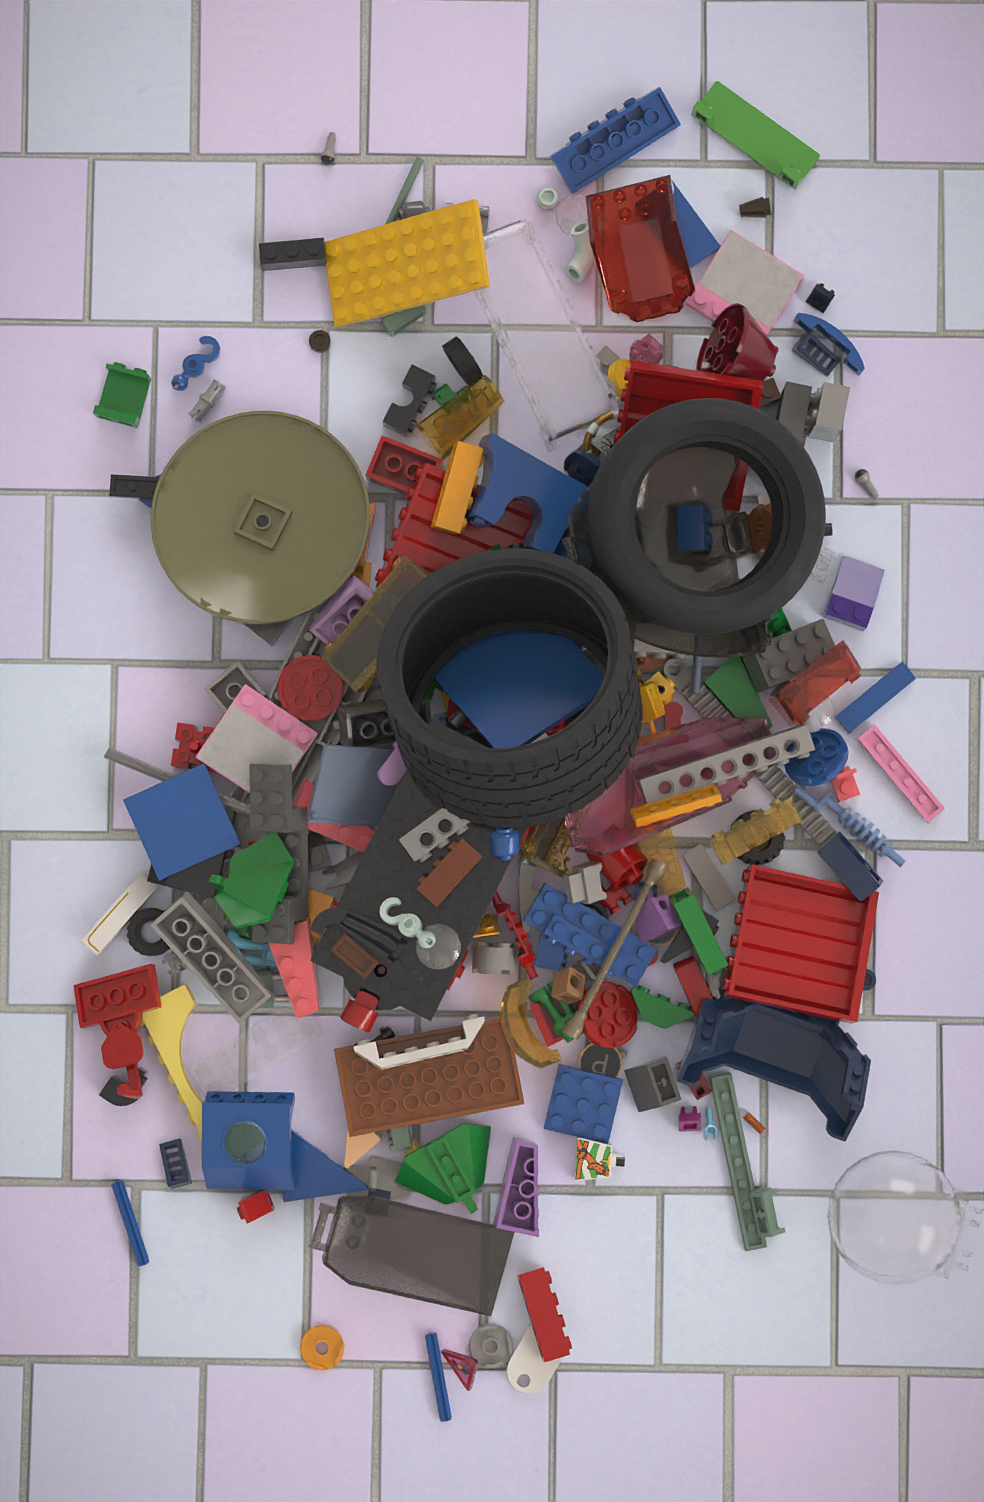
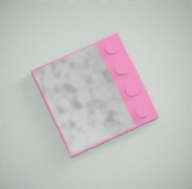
(746, 277)
(254, 733)

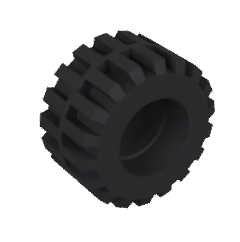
(765, 855)

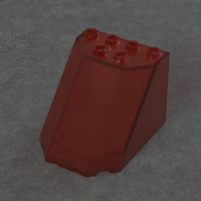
(640, 248)

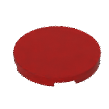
(310, 688)
(611, 1016)

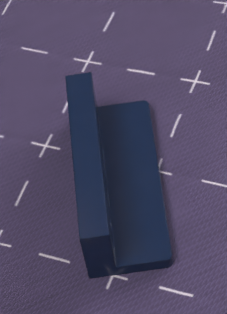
(850, 866)

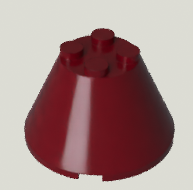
(737, 347)

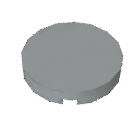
(491, 1345)

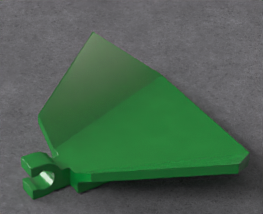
(254, 882)
(449, 1166)

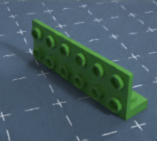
(755, 134)

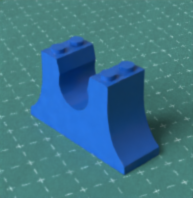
(519, 475)

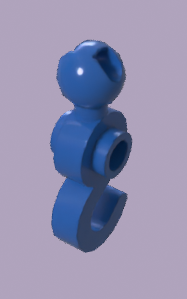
(194, 364)

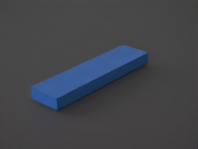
(875, 697)

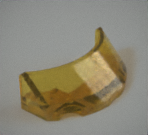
(517, 1029)

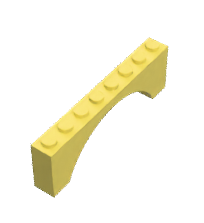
(166, 1032)

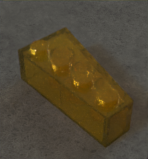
(460, 416)
(755, 831)
(663, 848)

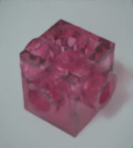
(646, 350)

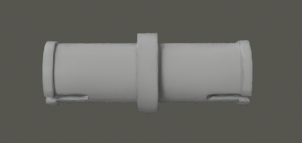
(206, 400)

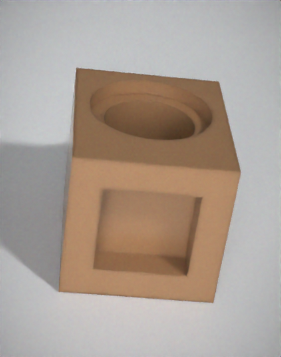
(568, 985)

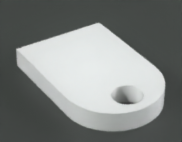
(528, 1361)

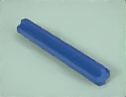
(130, 1223)
(438, 1377)

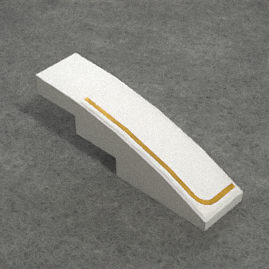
(118, 915)

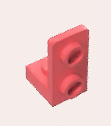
(845, 784)

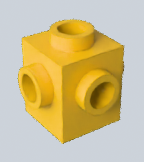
(665, 684)

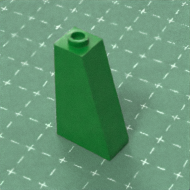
(736, 691)
(698, 931)

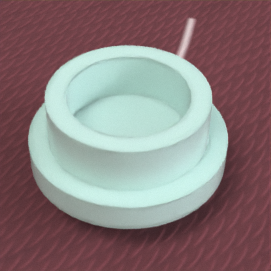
(547, 198)

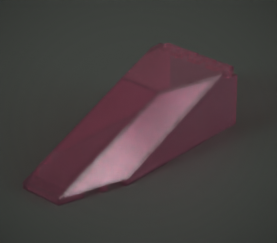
(607, 821)

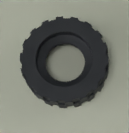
(462, 360)
(134, 933)

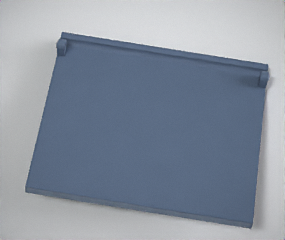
(349, 787)

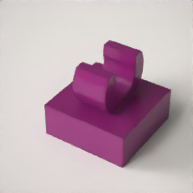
(689, 1121)

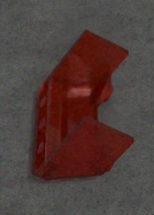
(816, 684)

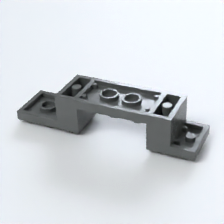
(273, 812)

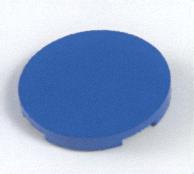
(824, 761)

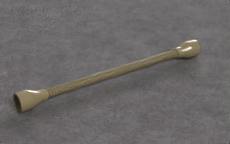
(654, 872)

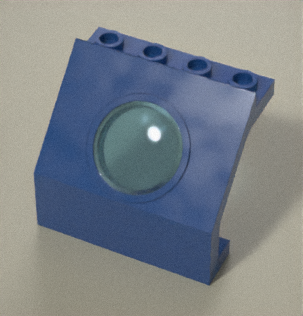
(247, 1140)

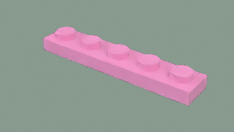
(900, 773)

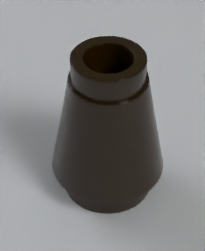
(756, 208)

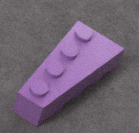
(519, 1192)

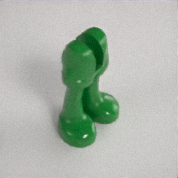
(542, 996)

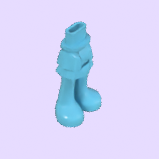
(265, 961)

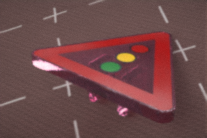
(463, 1366)

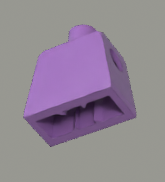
(656, 917)

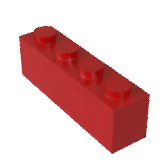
(543, 1314)

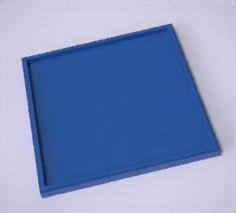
(519, 685)

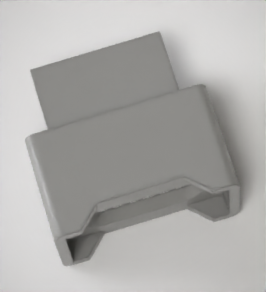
(584, 883)

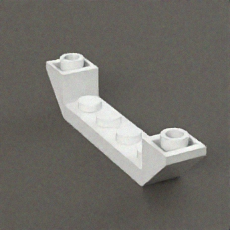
(368, 1049)

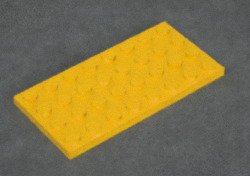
(406, 263)

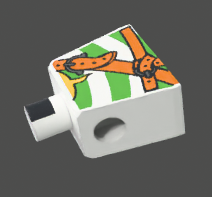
(595, 1160)

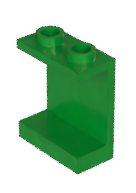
(123, 395)

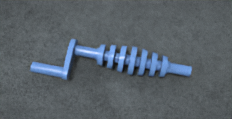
(844, 814)

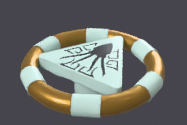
(604, 437)

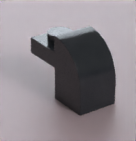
(110, 1093)

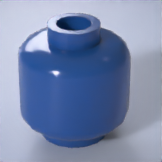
(504, 843)

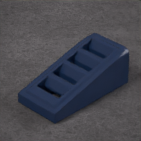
(814, 342)
(183, 1162)

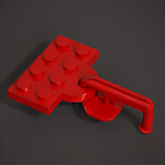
(118, 1006)

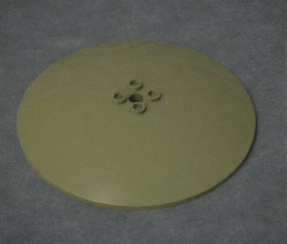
(252, 470)

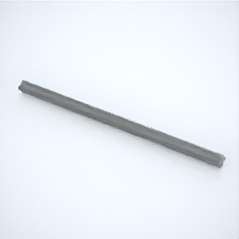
(163, 776)

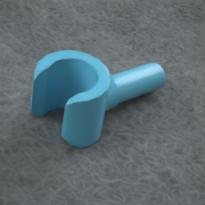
(710, 1127)

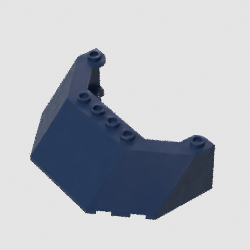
(785, 1049)

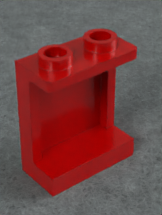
(545, 1021)

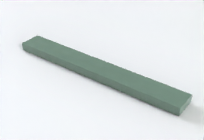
(736, 1157)

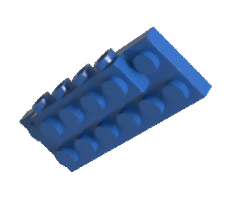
(614, 139)
(588, 934)

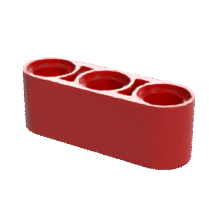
(692, 983)

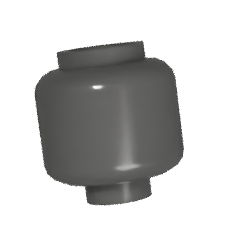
(412, 209)

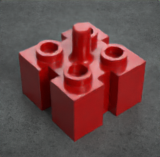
(190, 744)

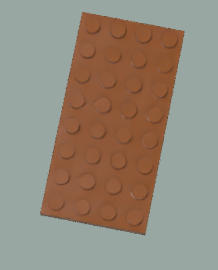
(431, 1088)

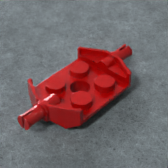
(522, 940)

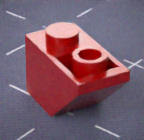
(255, 1206)

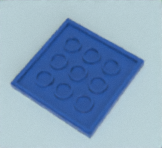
(181, 822)

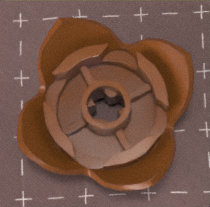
(759, 527)

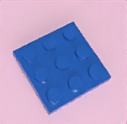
(583, 1103)

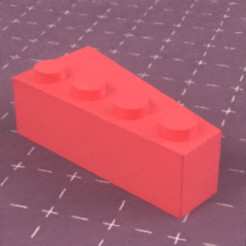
(351, 835)
(298, 971)

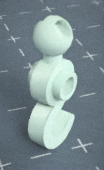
(408, 923)

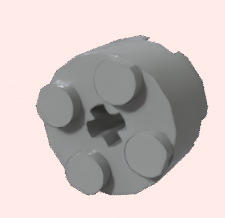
(494, 959)

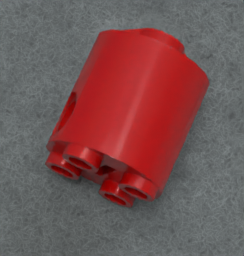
(622, 866)

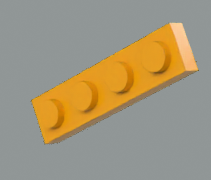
(675, 805)

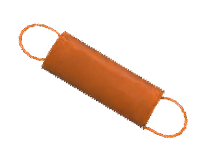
(750, 1119)

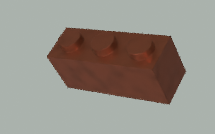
(448, 871)

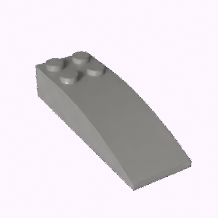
(211, 957)

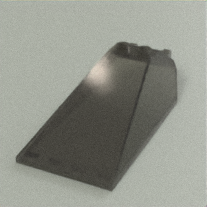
(414, 1252)

